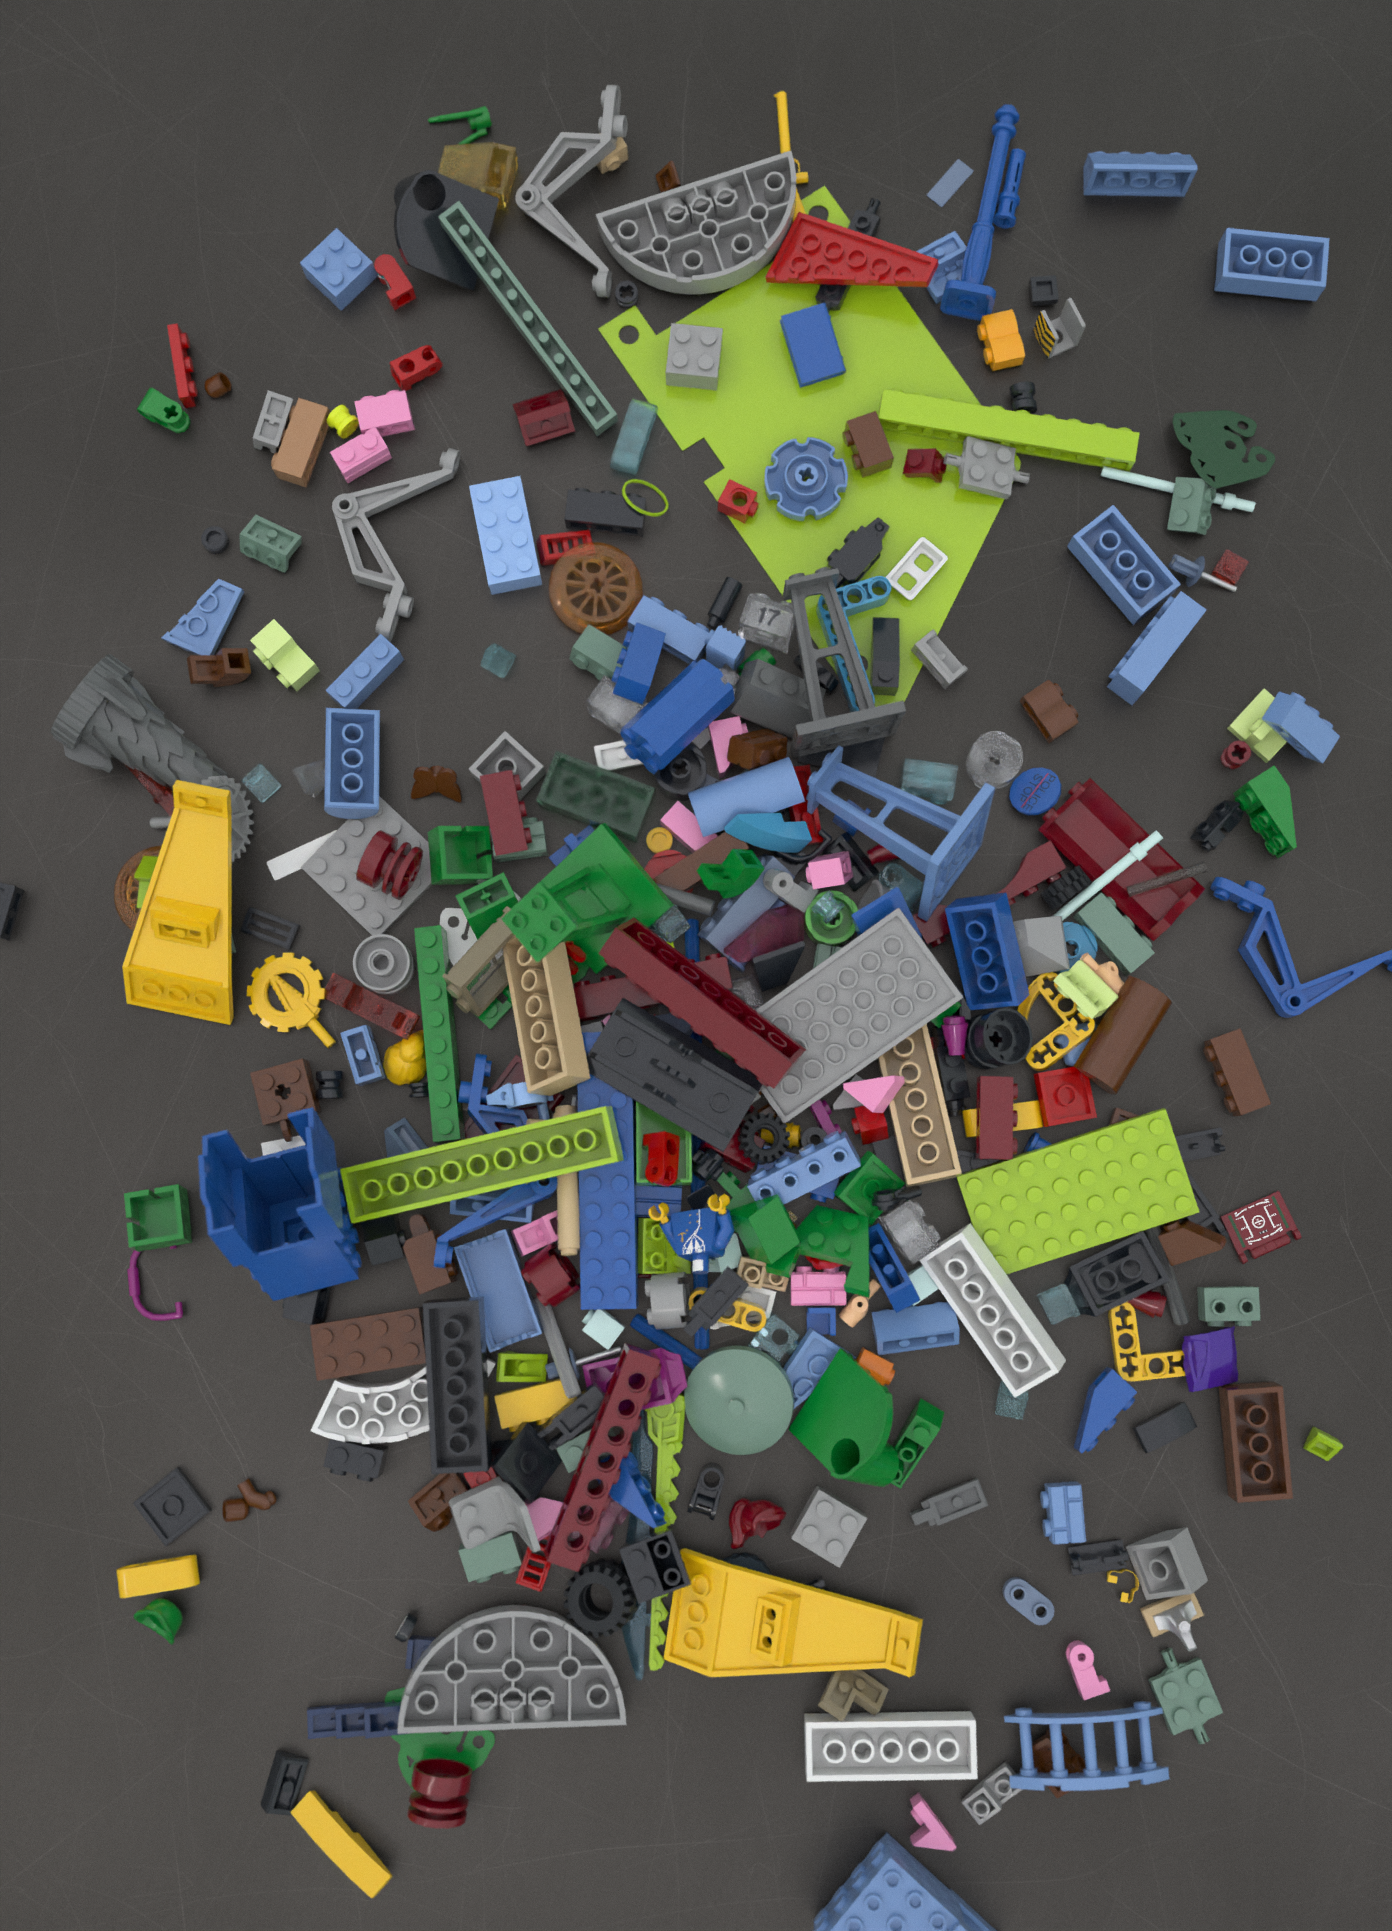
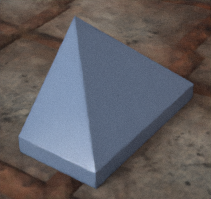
(402, 1139)

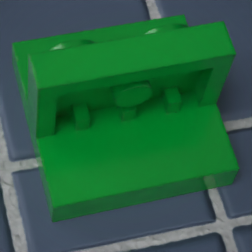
(861, 1183)

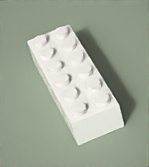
(993, 1311)
(890, 1746)

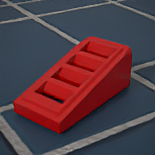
(552, 540)
(528, 1581)

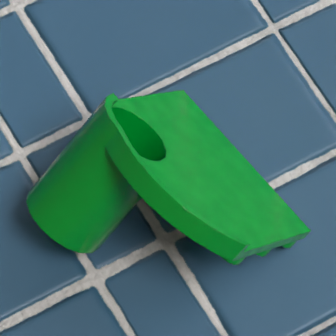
(849, 1424)

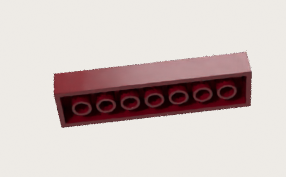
(702, 1002)

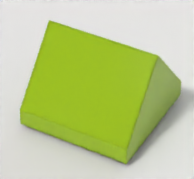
(1322, 1444)

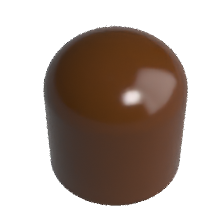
(217, 385)
(235, 1509)

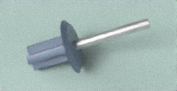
(1195, 570)
(552, 1370)

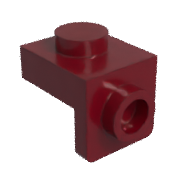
(924, 464)

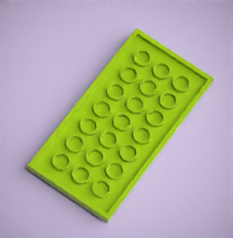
(1079, 1192)

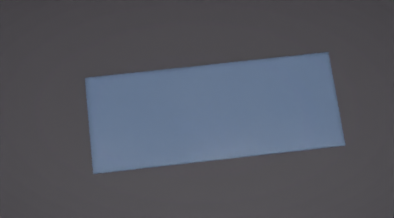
(950, 183)

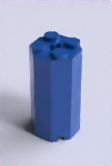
(677, 715)

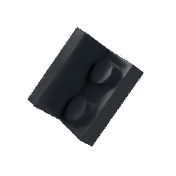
(525, 1462)

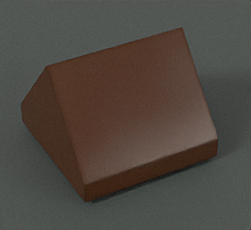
(668, 177)

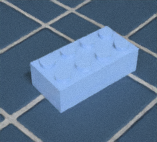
(505, 535)

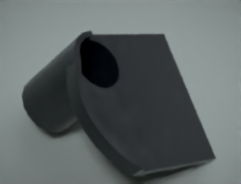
(419, 231)

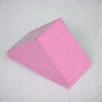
(876, 1092)

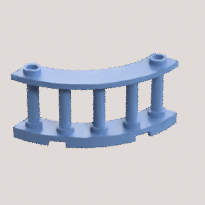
(1092, 1777)

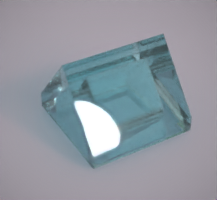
(497, 660)

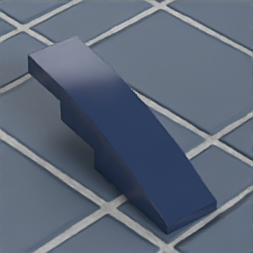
(354, 1720)

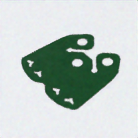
(1209, 446)

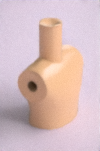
(1107, 972)
(858, 1306)

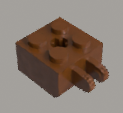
(268, 1090)
(421, 1254)

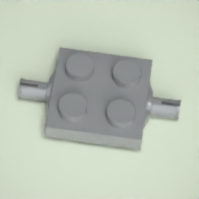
(986, 468)

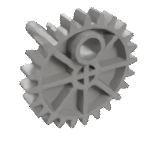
(239, 810)

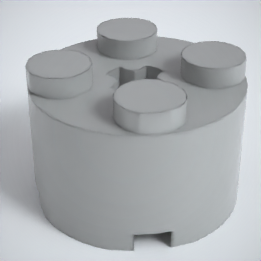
(668, 1300)

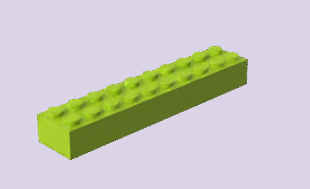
(482, 1164)

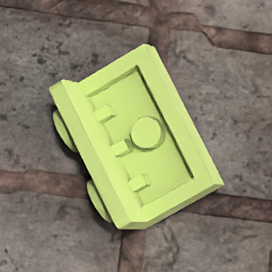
(1086, 990)

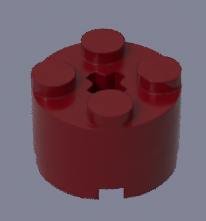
(552, 1276)

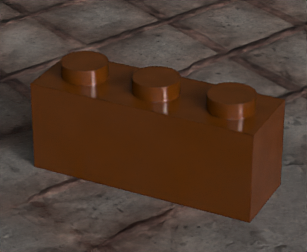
(1236, 1073)

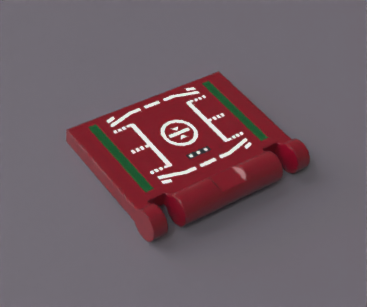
(1260, 1226)

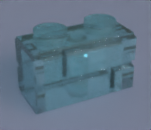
(929, 780)

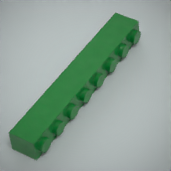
(439, 1035)

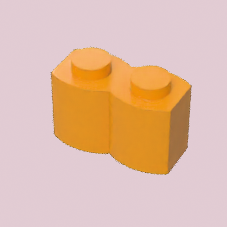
(1001, 339)

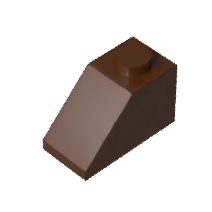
(1188, 1241)

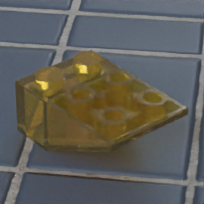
(482, 166)

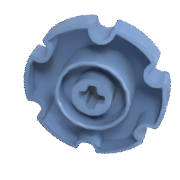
(795, 462)

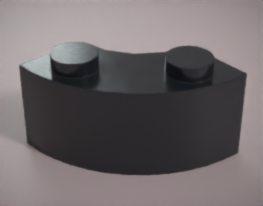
(384, 1239)

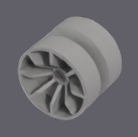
(384, 964)

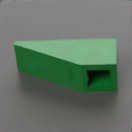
(915, 1438)

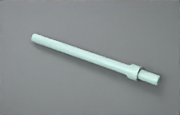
(1226, 501)
(1137, 851)

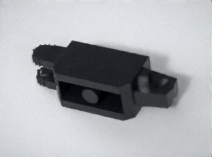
(859, 553)

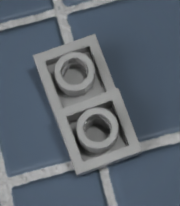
(990, 1794)

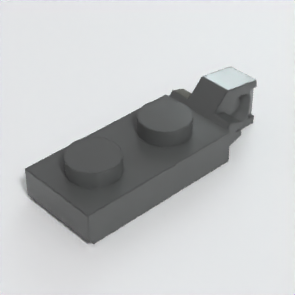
(950, 1504)

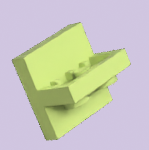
(1254, 731)

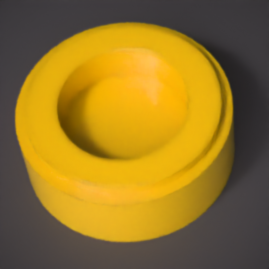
(659, 840)

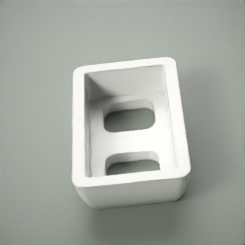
(907, 565)

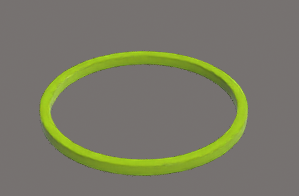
(653, 487)

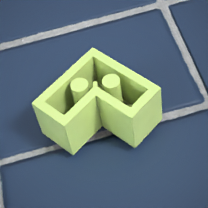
(279, 650)

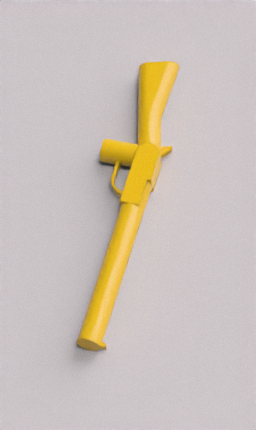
(801, 177)

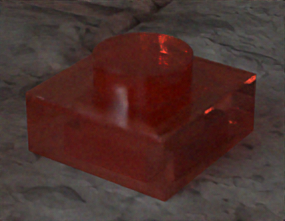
(1230, 567)

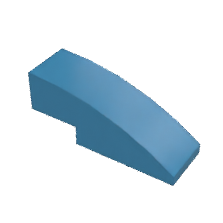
(769, 832)

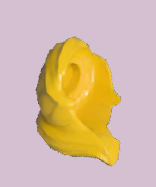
(406, 1060)

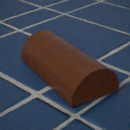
(1123, 1034)

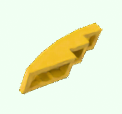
(341, 1845)

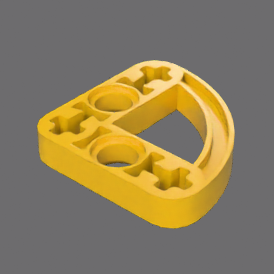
(1067, 1029)

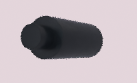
(724, 602)

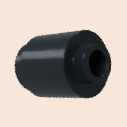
(812, 1131)

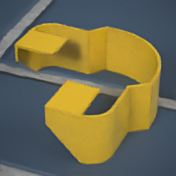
(1113, 1579)

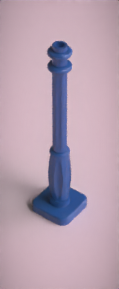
(969, 296)

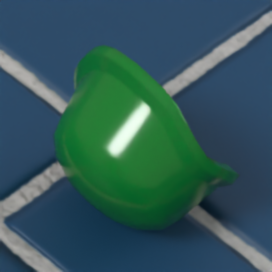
(161, 1617)

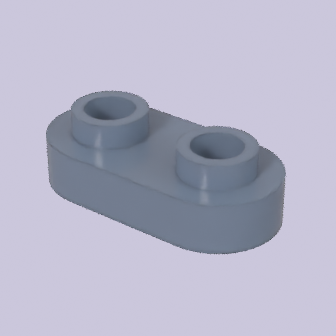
(1029, 1601)

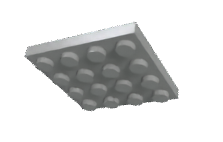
(337, 863)

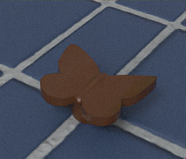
(435, 780)

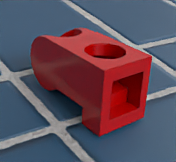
(391, 274)
(415, 367)
(662, 1157)

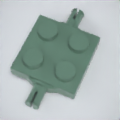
(1185, 1695)

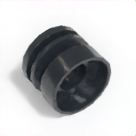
(997, 1039)

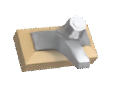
(1173, 1615)

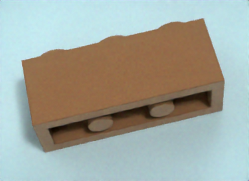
(301, 442)

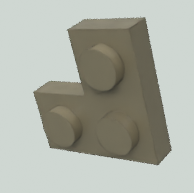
(852, 1686)

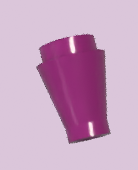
(955, 1033)

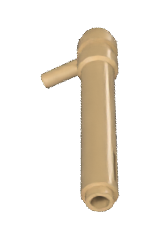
(566, 1199)

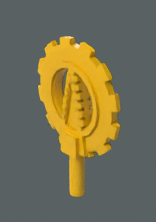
(300, 1008)

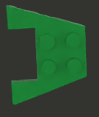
(833, 1238)

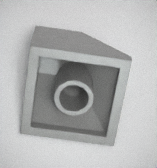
(1042, 945)

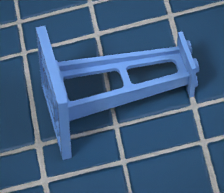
(951, 856)

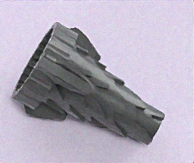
(118, 720)

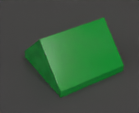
(765, 1229)

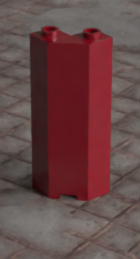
(1097, 835)

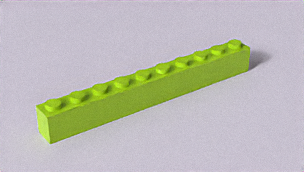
(1019, 429)

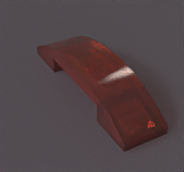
(371, 1006)

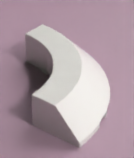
(376, 1410)

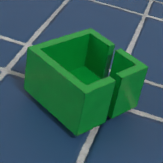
(454, 857)
(162, 1220)

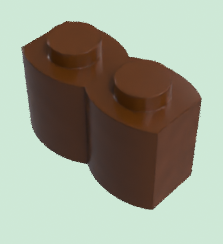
(1049, 710)

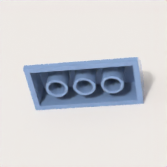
(1138, 174)

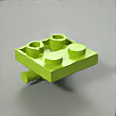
(655, 1251)

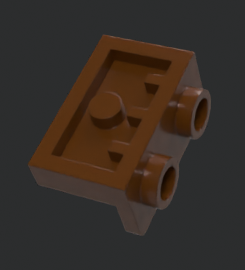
(432, 1501)
(1043, 1759)

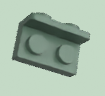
(269, 543)

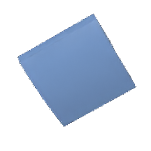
(950, 256)

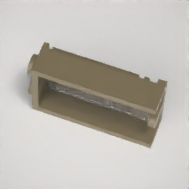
(481, 970)

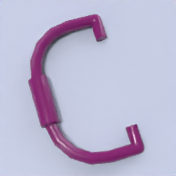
(134, 1291)

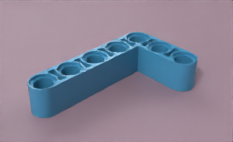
(868, 601)

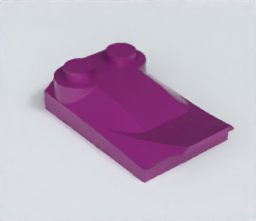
(663, 1389)

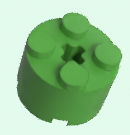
(831, 934)

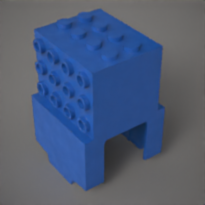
(281, 1210)

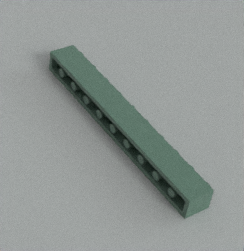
(528, 318)

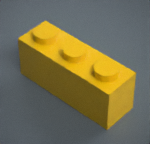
(530, 1404)

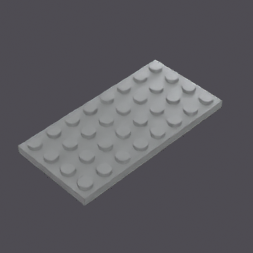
(856, 1009)

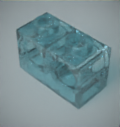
(763, 1339)

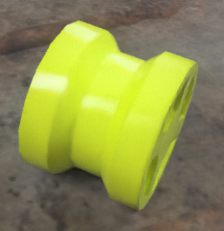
(342, 421)

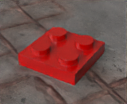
(1064, 1096)

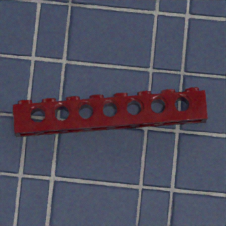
(574, 1553)

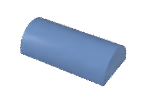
(352, 763)
(751, 792)

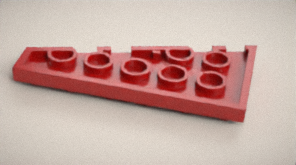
(836, 255)

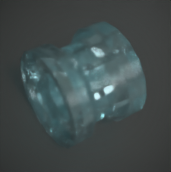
(828, 907)

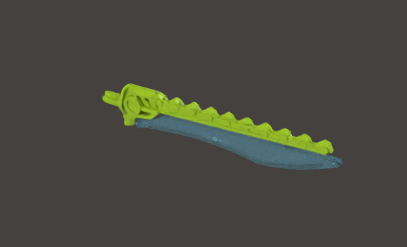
(666, 1431)

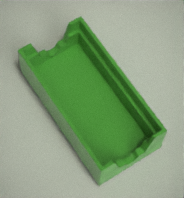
(651, 1122)

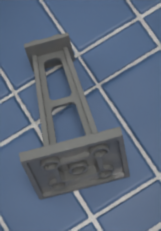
(848, 728)

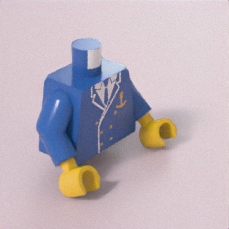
(697, 1233)

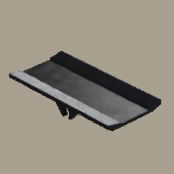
(672, 1074)

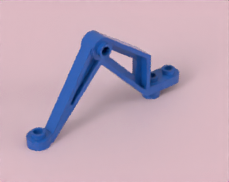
(1290, 997)
(513, 1199)

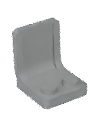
(491, 1512)

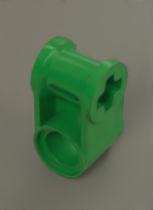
(163, 411)

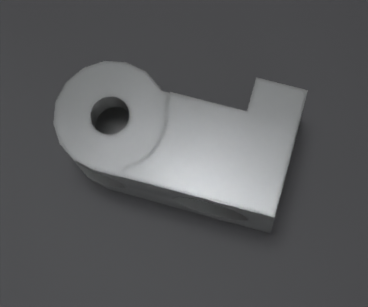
(783, 887)

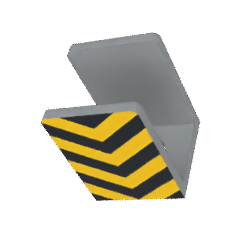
(1068, 324)

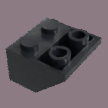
(654, 1565)

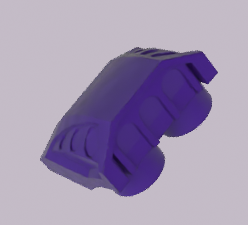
(1210, 1359)

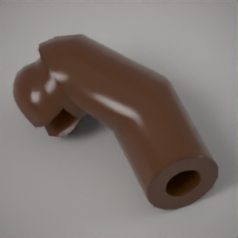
(254, 1498)

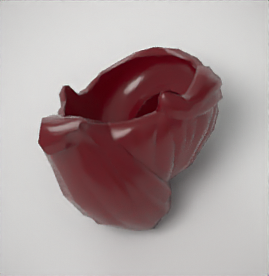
(752, 1519)

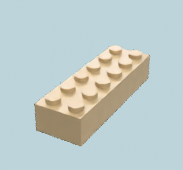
(546, 1019)
(920, 1112)

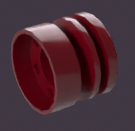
(386, 863)
(439, 1793)

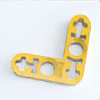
(1140, 1360)

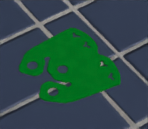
(438, 1745)

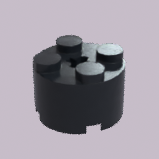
(678, 786)

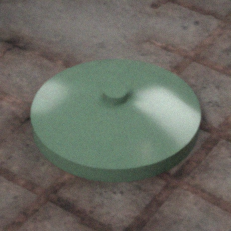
(739, 1400)

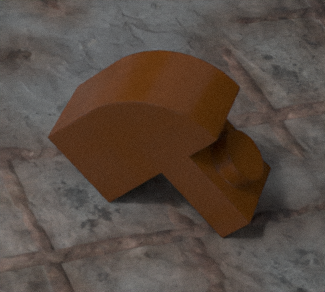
(223, 669)

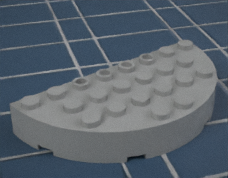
(705, 231)
(511, 1673)

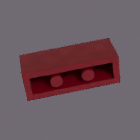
(505, 812)
(995, 1118)

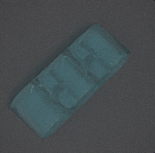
(633, 436)

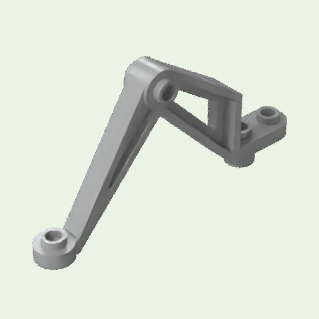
(536, 198)
(352, 512)

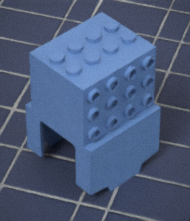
(896, 1895)

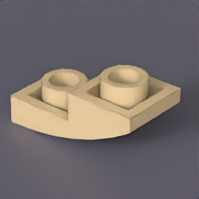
(756, 1276)

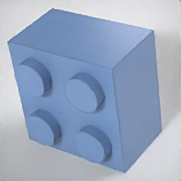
(338, 269)

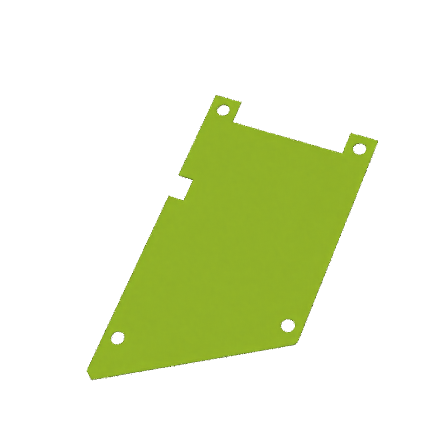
(763, 407)

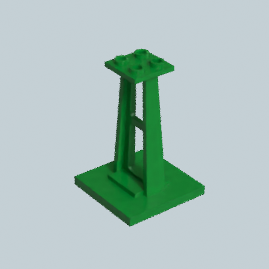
(587, 899)

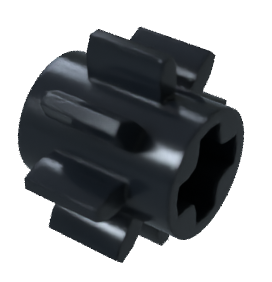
(707, 1165)

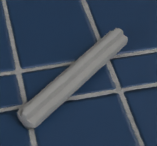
(558, 1349)

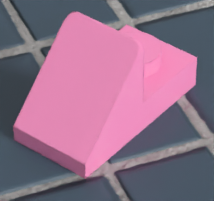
(933, 1832)

